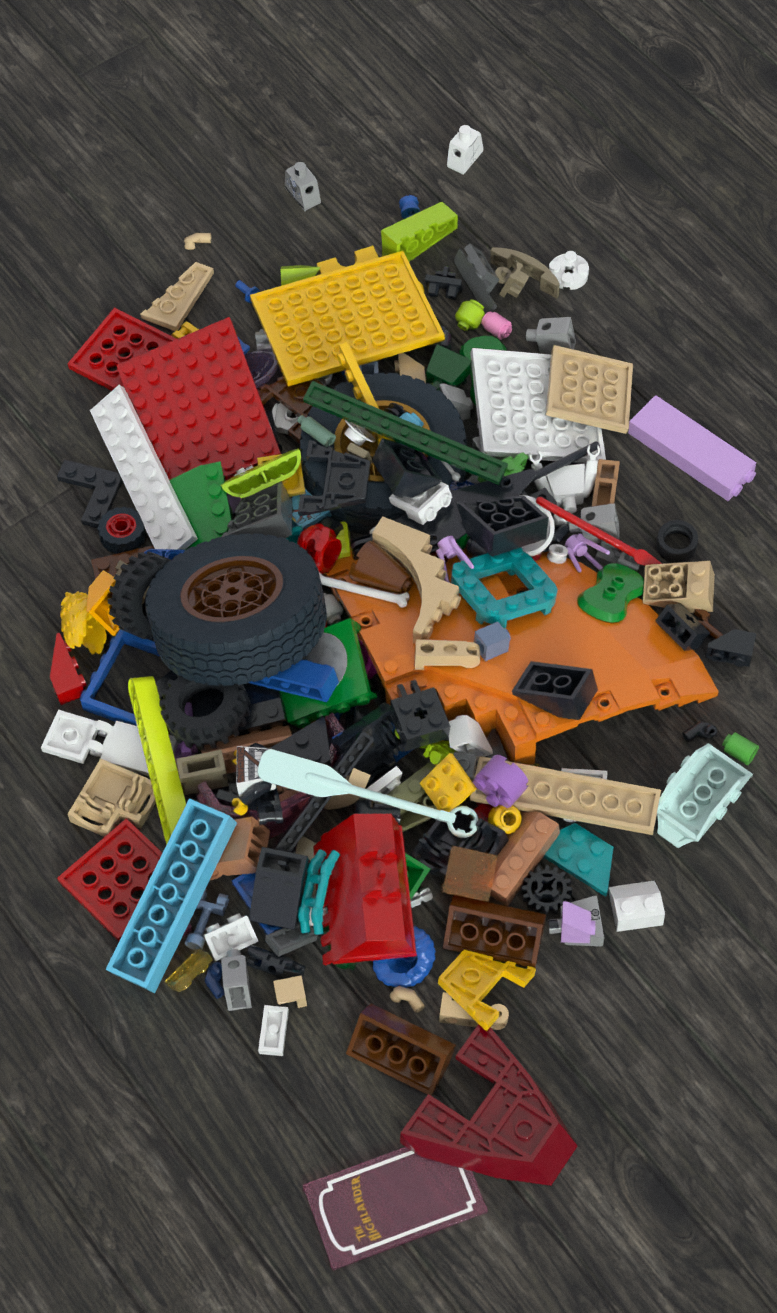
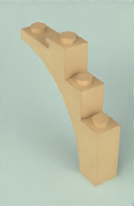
(413, 551)

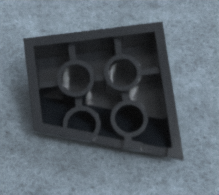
(503, 523)

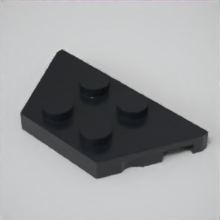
(308, 743)

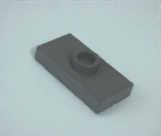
(289, 940)

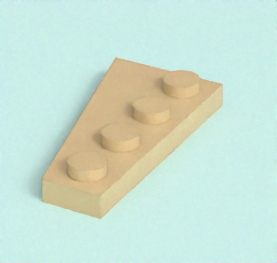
(180, 298)

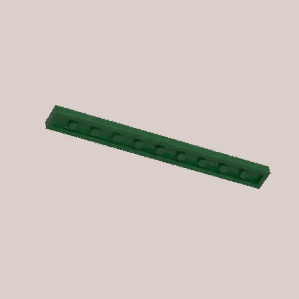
(405, 432)

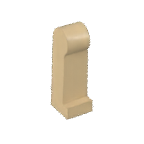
(446, 653)
(453, 1013)

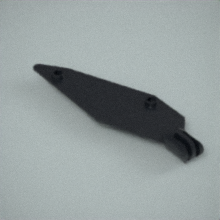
(448, 519)

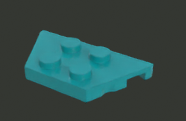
(582, 857)

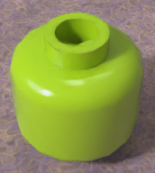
(469, 315)

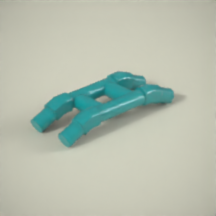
(318, 902)

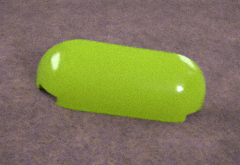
(263, 475)

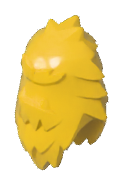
(79, 625)

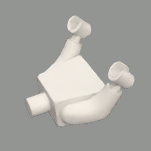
(570, 483)

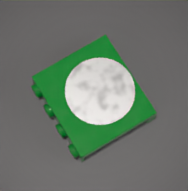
(341, 650)

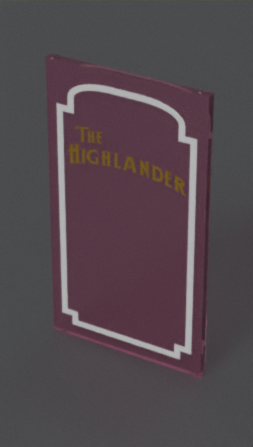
(389, 1204)

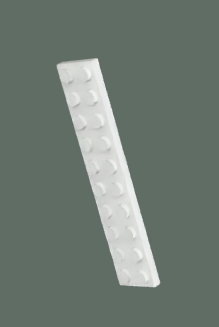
(142, 472)

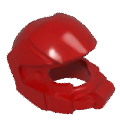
(321, 545)

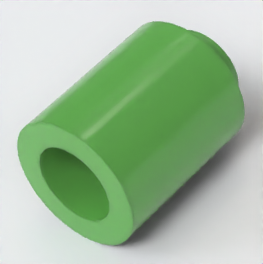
(740, 748)

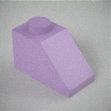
(576, 924)

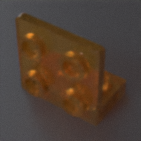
(469, 874)

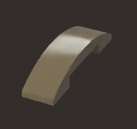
(509, 258)

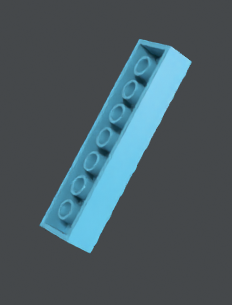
(171, 895)

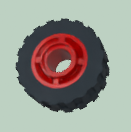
(121, 530)

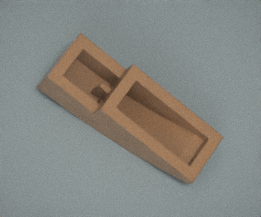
(605, 482)

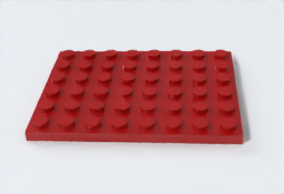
(200, 402)

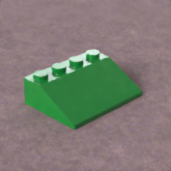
(204, 501)

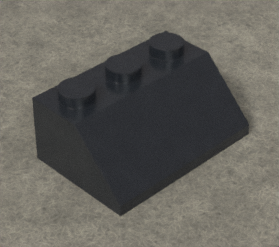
(404, 469)

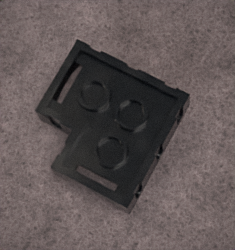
(379, 756)
(439, 840)

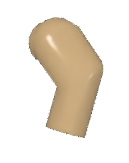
(196, 238)
(409, 995)

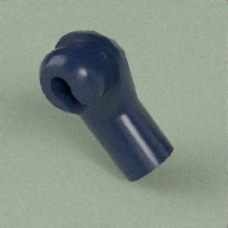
(213, 979)

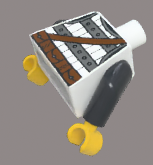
(247, 779)

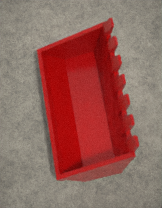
(367, 891)

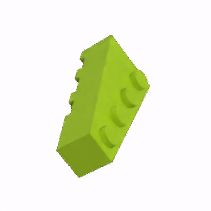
(419, 231)

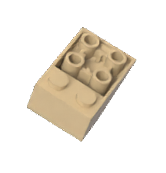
(680, 583)

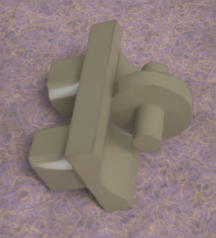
(513, 281)

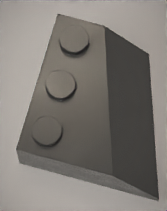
(264, 513)

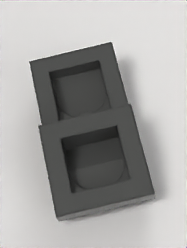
(616, 556)

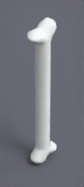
(400, 599)

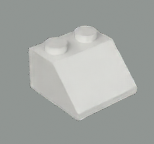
(636, 906)

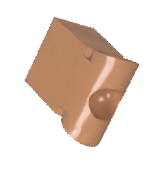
(242, 849)

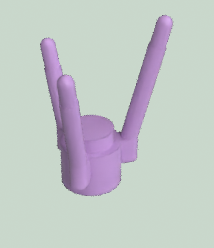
(577, 547)
(449, 548)

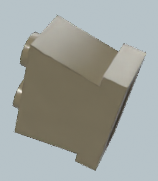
(202, 768)

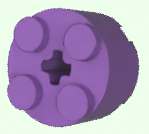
(501, 782)

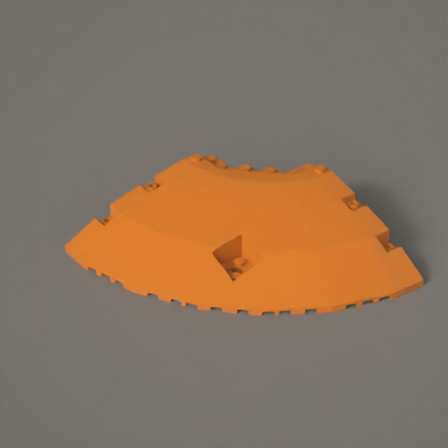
(628, 657)

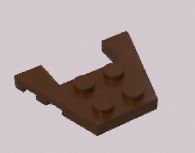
(291, 398)

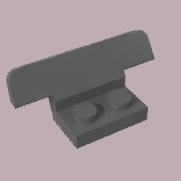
(477, 275)

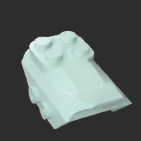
(699, 795)

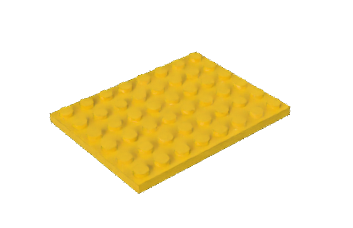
(367, 304)

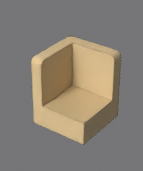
(290, 990)

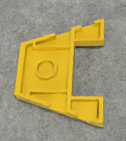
(472, 978)

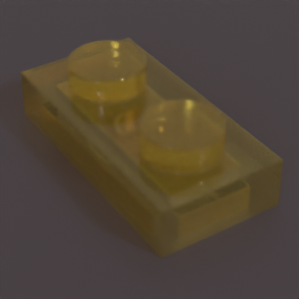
(188, 970)

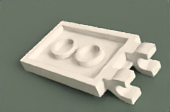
(122, 746)

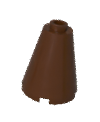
(380, 570)

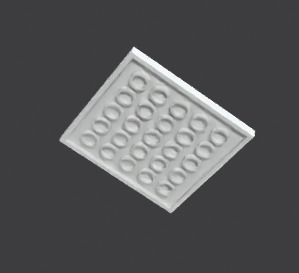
(512, 408)

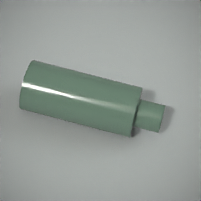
(316, 431)

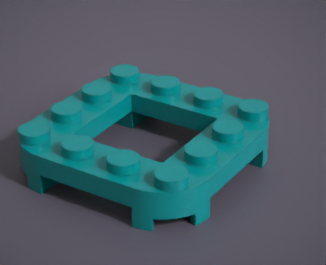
(541, 588)

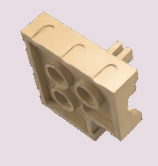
(112, 797)

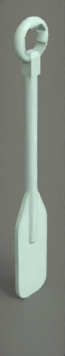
(324, 781)

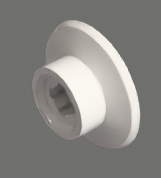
(358, 434)

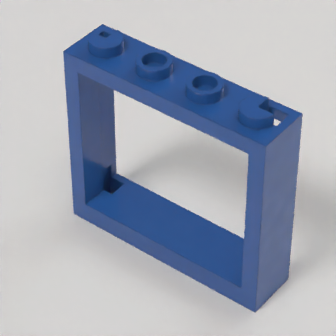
(97, 678)

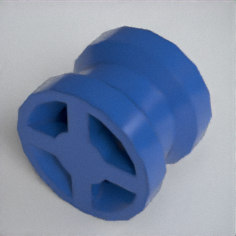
(409, 206)

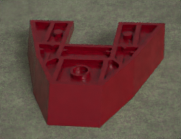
(510, 1134)

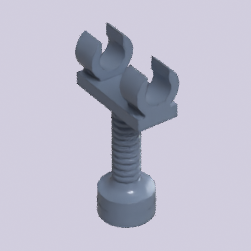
(195, 940)

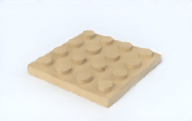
(589, 389)

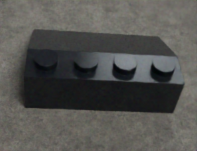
(266, 707)

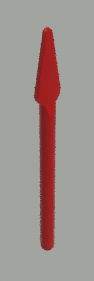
(640, 556)

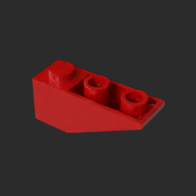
(63, 673)

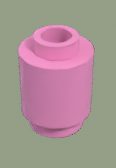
(496, 325)

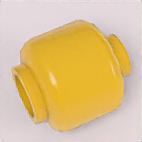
(511, 819)

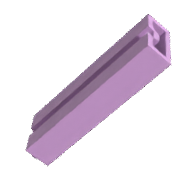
(692, 448)

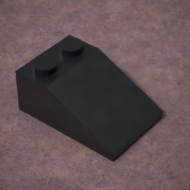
(557, 688)

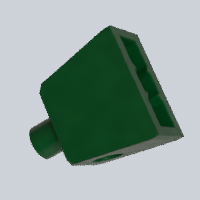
(447, 368)

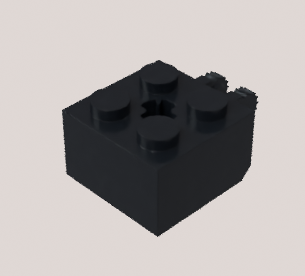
(419, 717)

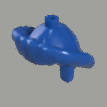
(408, 970)

